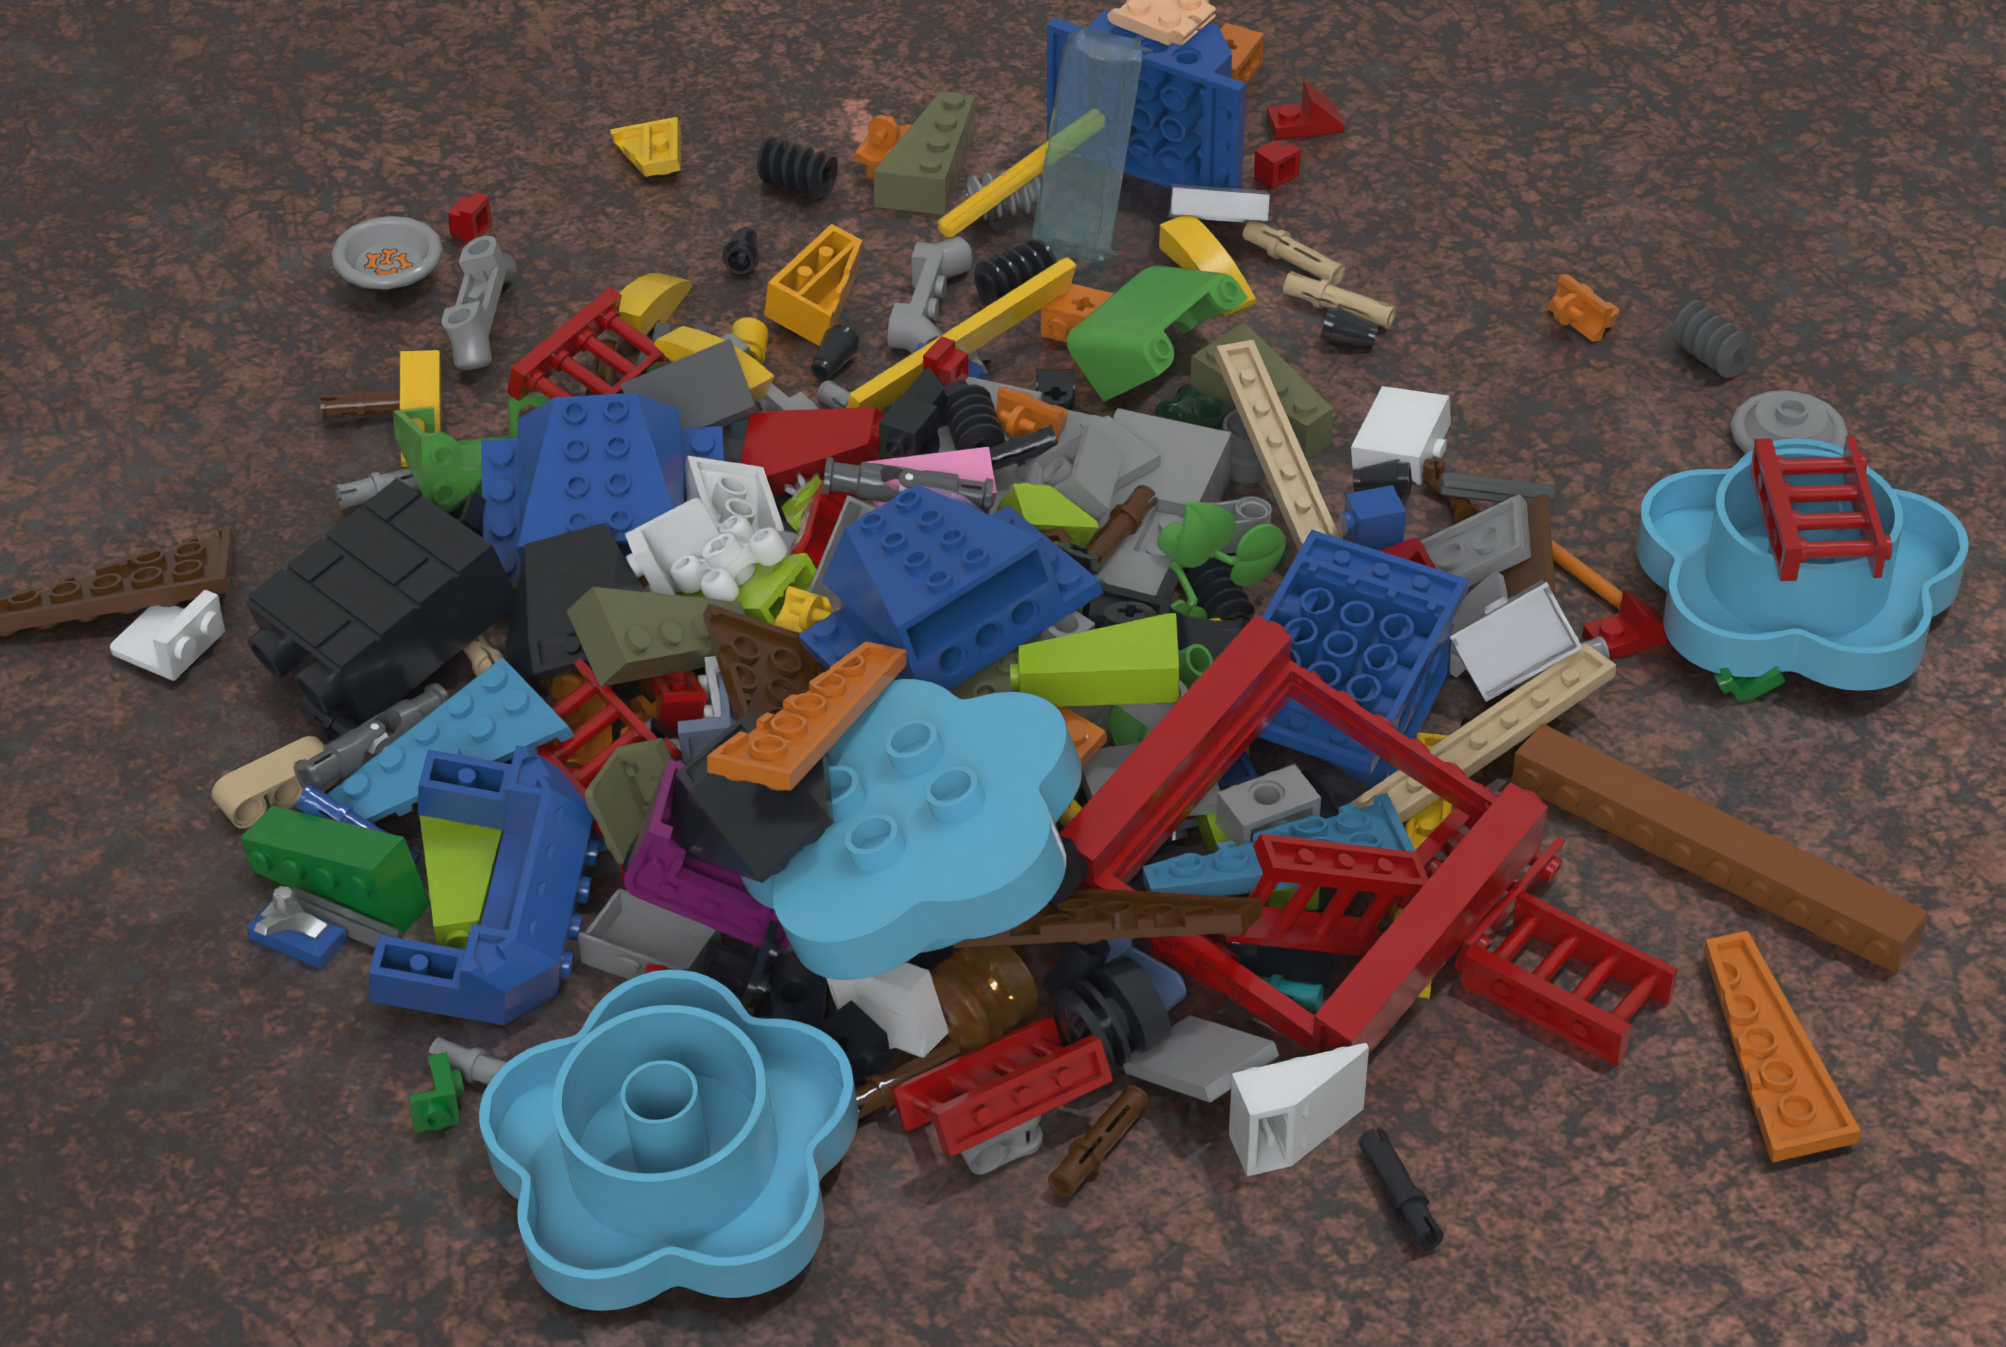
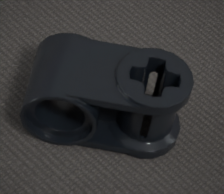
(1057, 386)

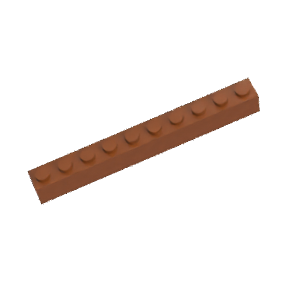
(1720, 848)

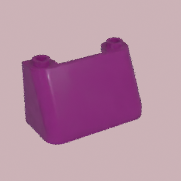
(685, 886)

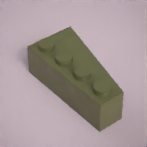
(928, 158)
(1304, 407)
(642, 633)

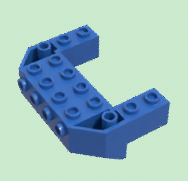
(532, 900)

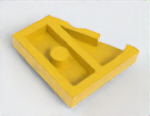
(651, 146)

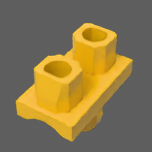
(802, 610)

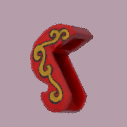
(818, 523)

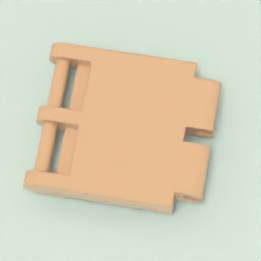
(1163, 19)

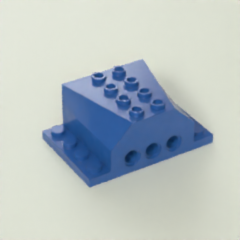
(1185, 107)
(587, 466)
(944, 586)
(1366, 630)

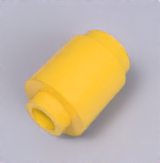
(754, 334)

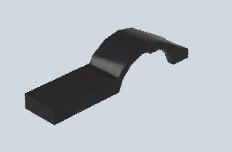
(1190, 630)

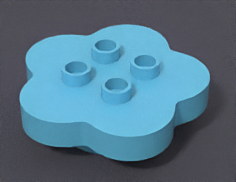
(1836, 623)
(933, 831)
(670, 1145)

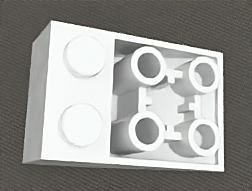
(1294, 1106)

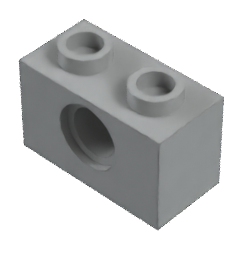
(1265, 803)

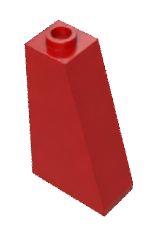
(804, 439)

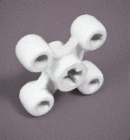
(728, 559)

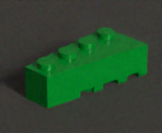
(340, 863)

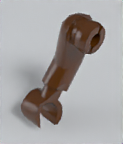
(1431, 476)

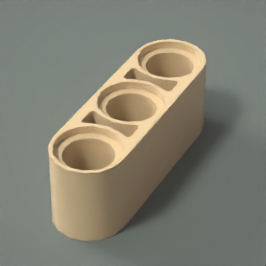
(265, 783)

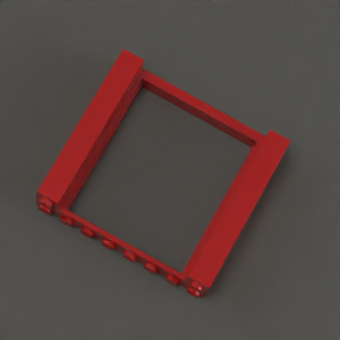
(1200, 743)

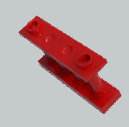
(581, 335)
(1784, 523)
(614, 709)
(1441, 844)
(1333, 866)
(1554, 1008)
(1001, 1085)

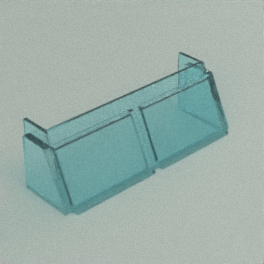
(1088, 144)

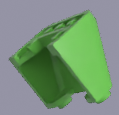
(1125, 337)

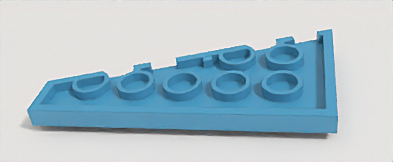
(476, 722)
(1237, 869)

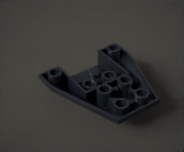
(550, 581)
(743, 822)

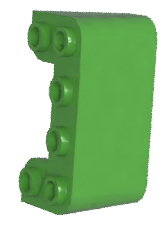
(440, 464)

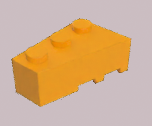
(815, 284)

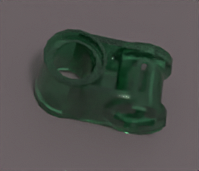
(1194, 407)

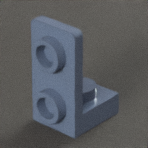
(699, 733)

